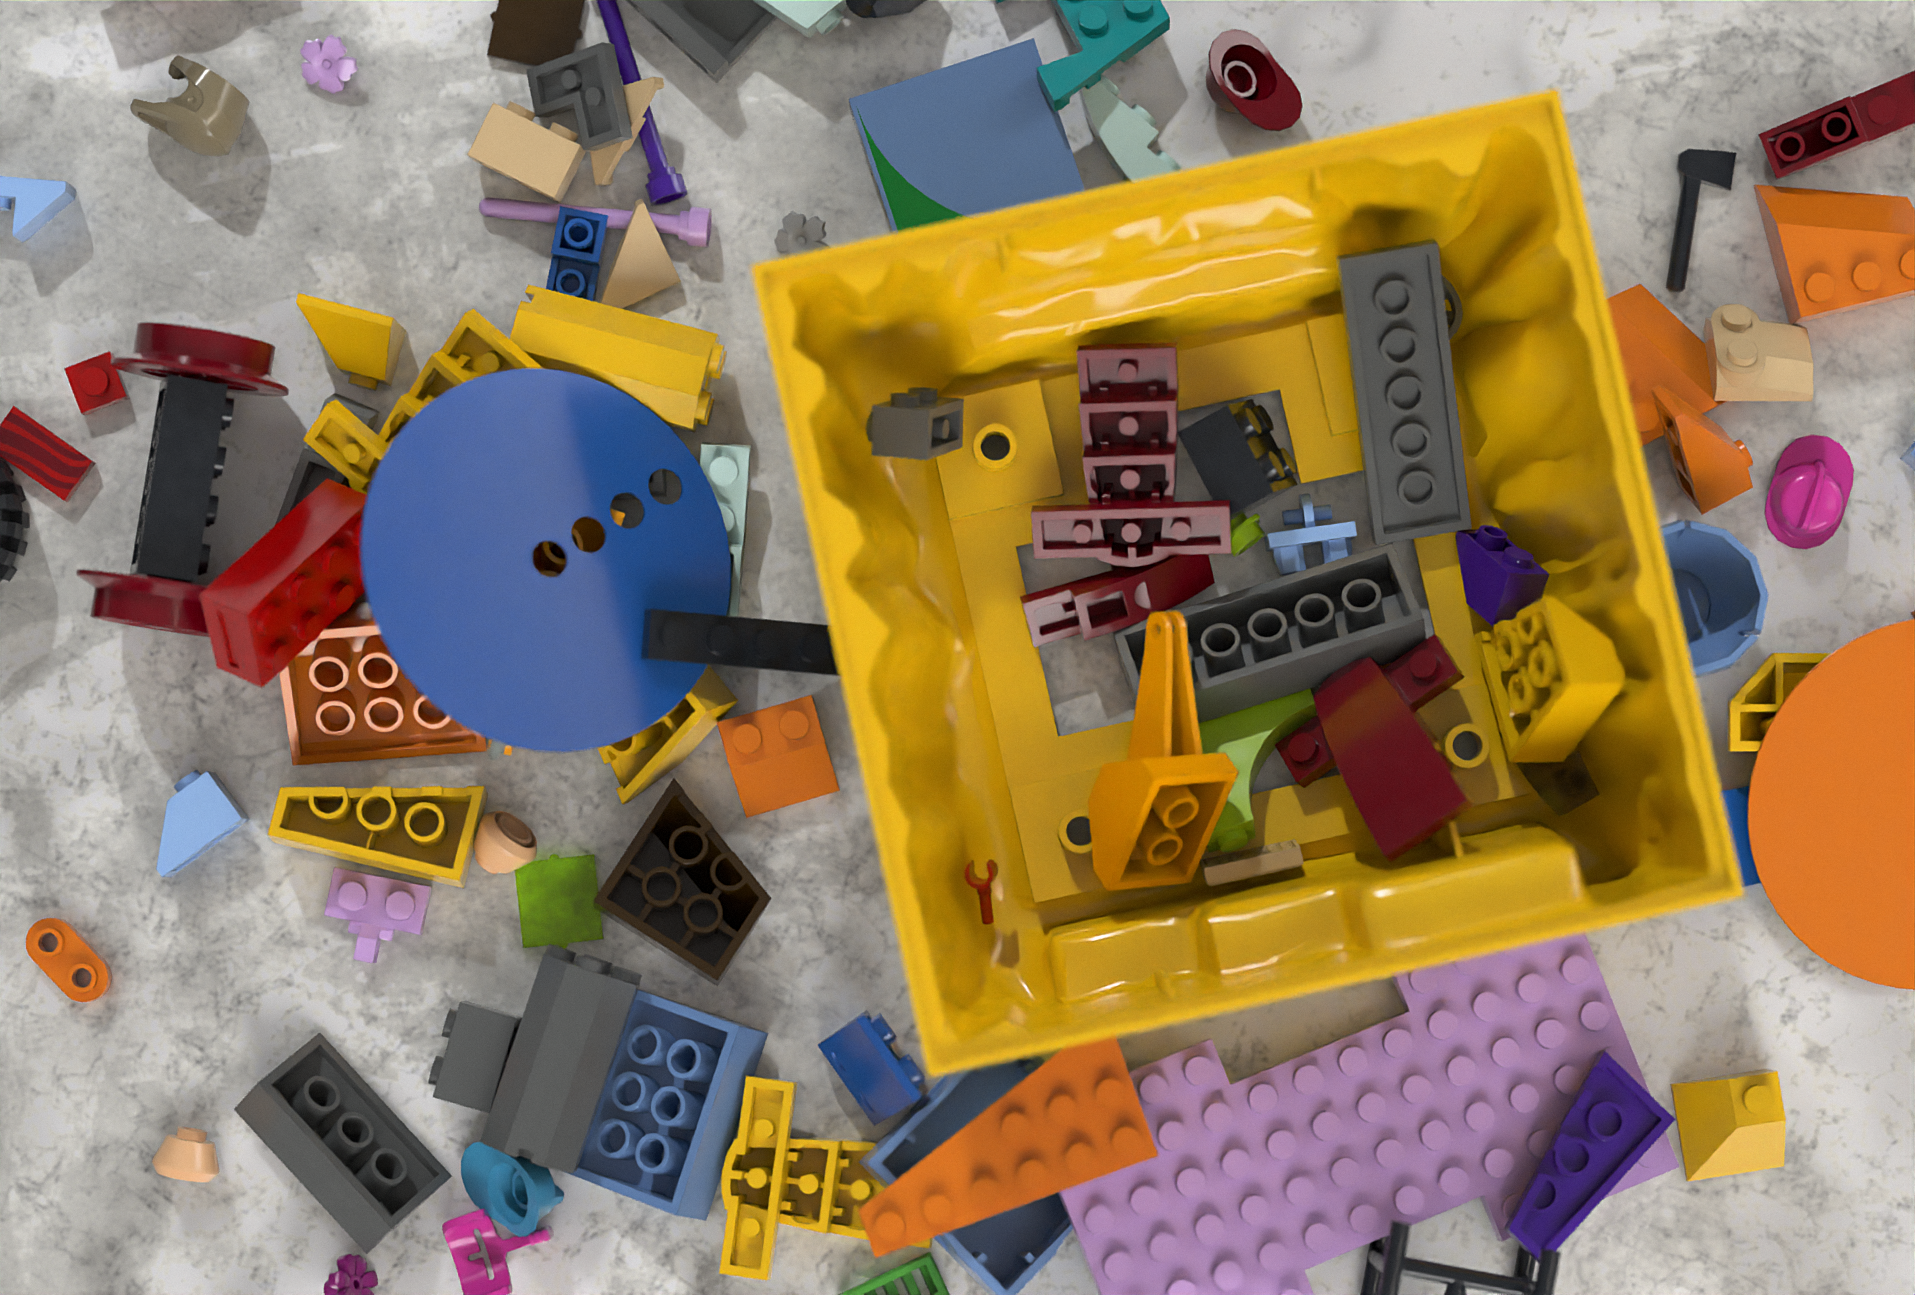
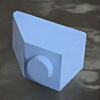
(196, 820)

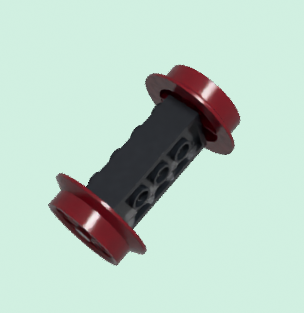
(183, 460)

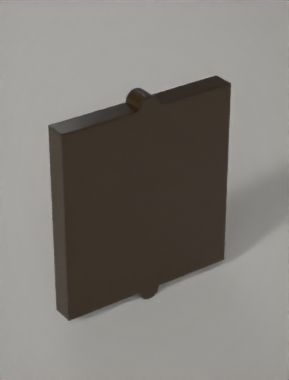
(535, 30)

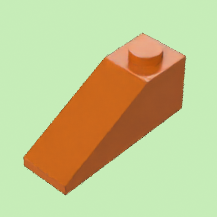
(1703, 456)

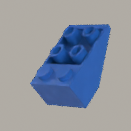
(872, 1068)

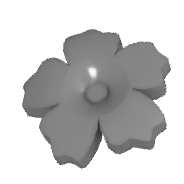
(800, 235)

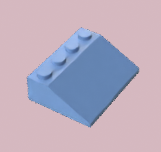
(671, 1106)

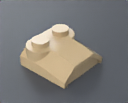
(1757, 357)

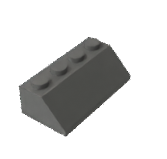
(342, 1142)

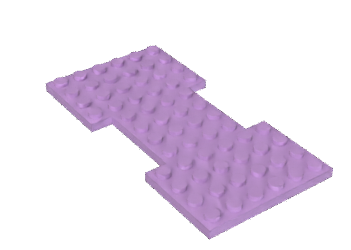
(1357, 1131)

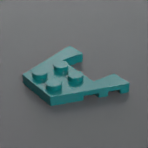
(1102, 35)

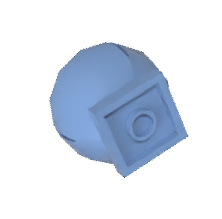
(1716, 593)

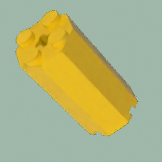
(641, 355)

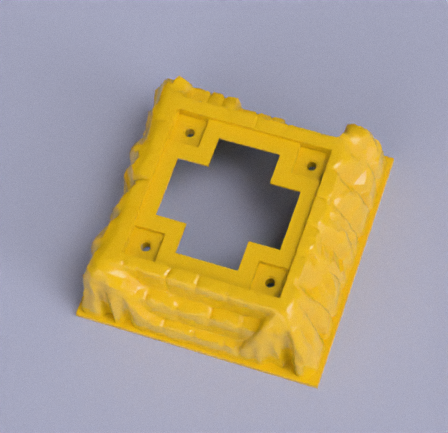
(1248, 286)

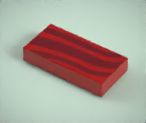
(42, 454)

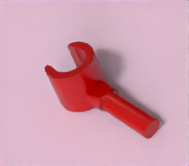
(983, 888)

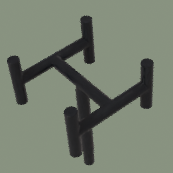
(1388, 1264)

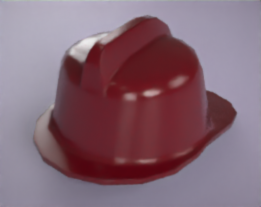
(1251, 82)

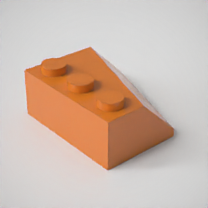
(1838, 248)

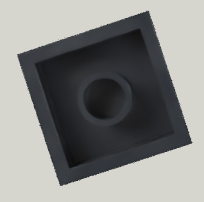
(1239, 456)

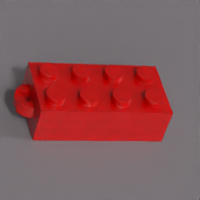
(287, 585)

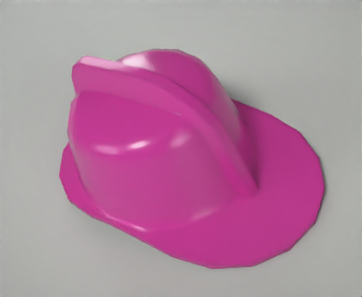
(1809, 492)

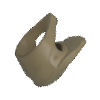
(202, 118)

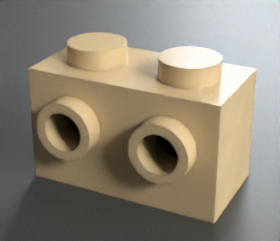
(527, 151)

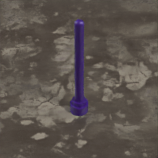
(664, 182)

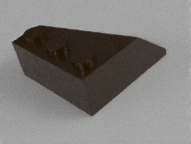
(684, 889)

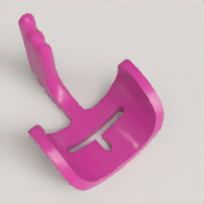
(463, 1243)

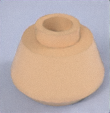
(503, 843)
(187, 1156)

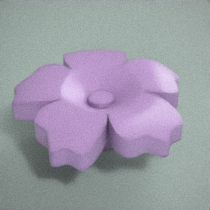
(326, 63)

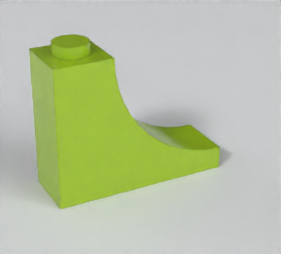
(1248, 741)

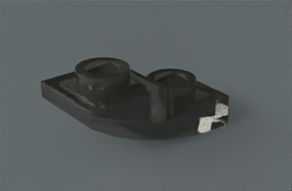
(1561, 783)

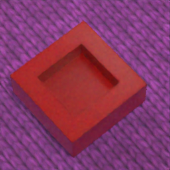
(96, 383)

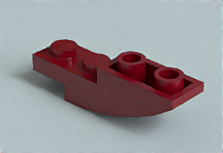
(1841, 127)
(1114, 598)

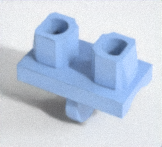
(1288, 545)

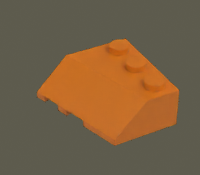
(1656, 352)

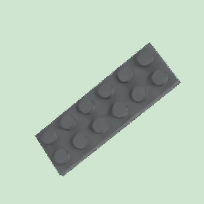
(1404, 391)

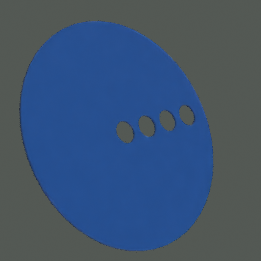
(455, 576)

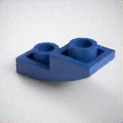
(577, 253)

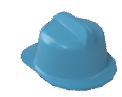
(509, 1187)

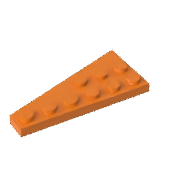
(1042, 1136)

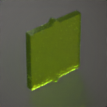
(558, 901)

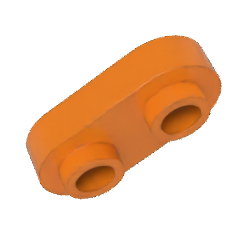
(68, 958)

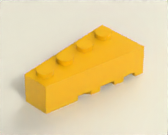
(395, 829)

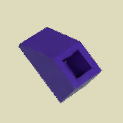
(1497, 574)

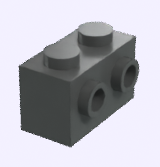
(916, 425)

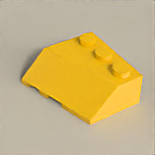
(1547, 679)
(669, 741)

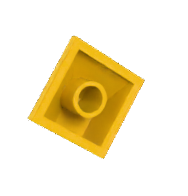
(357, 340)
(1730, 1124)

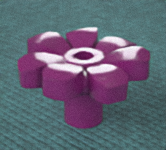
(351, 1277)

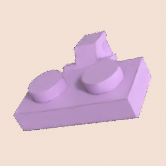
(376, 908)

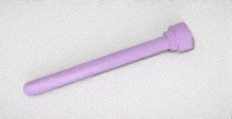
(689, 225)

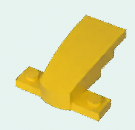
(469, 353)
(787, 1181)

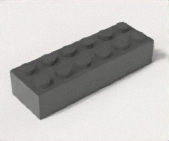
(1290, 632)

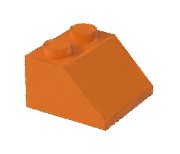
(778, 756)

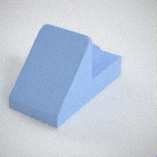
(34, 202)

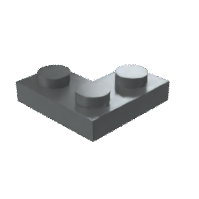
(590, 85)

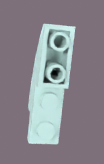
(1124, 133)
(728, 474)

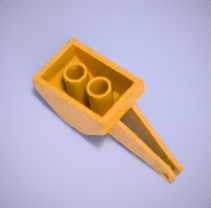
(1166, 798)

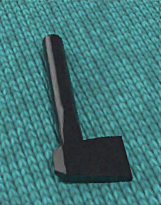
(1694, 167)

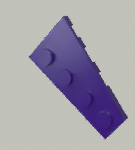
(1591, 1151)

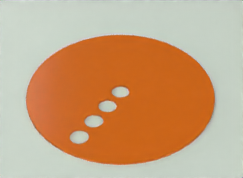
(1839, 808)

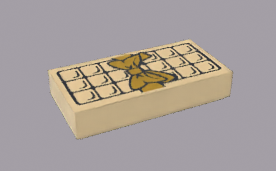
(1251, 862)

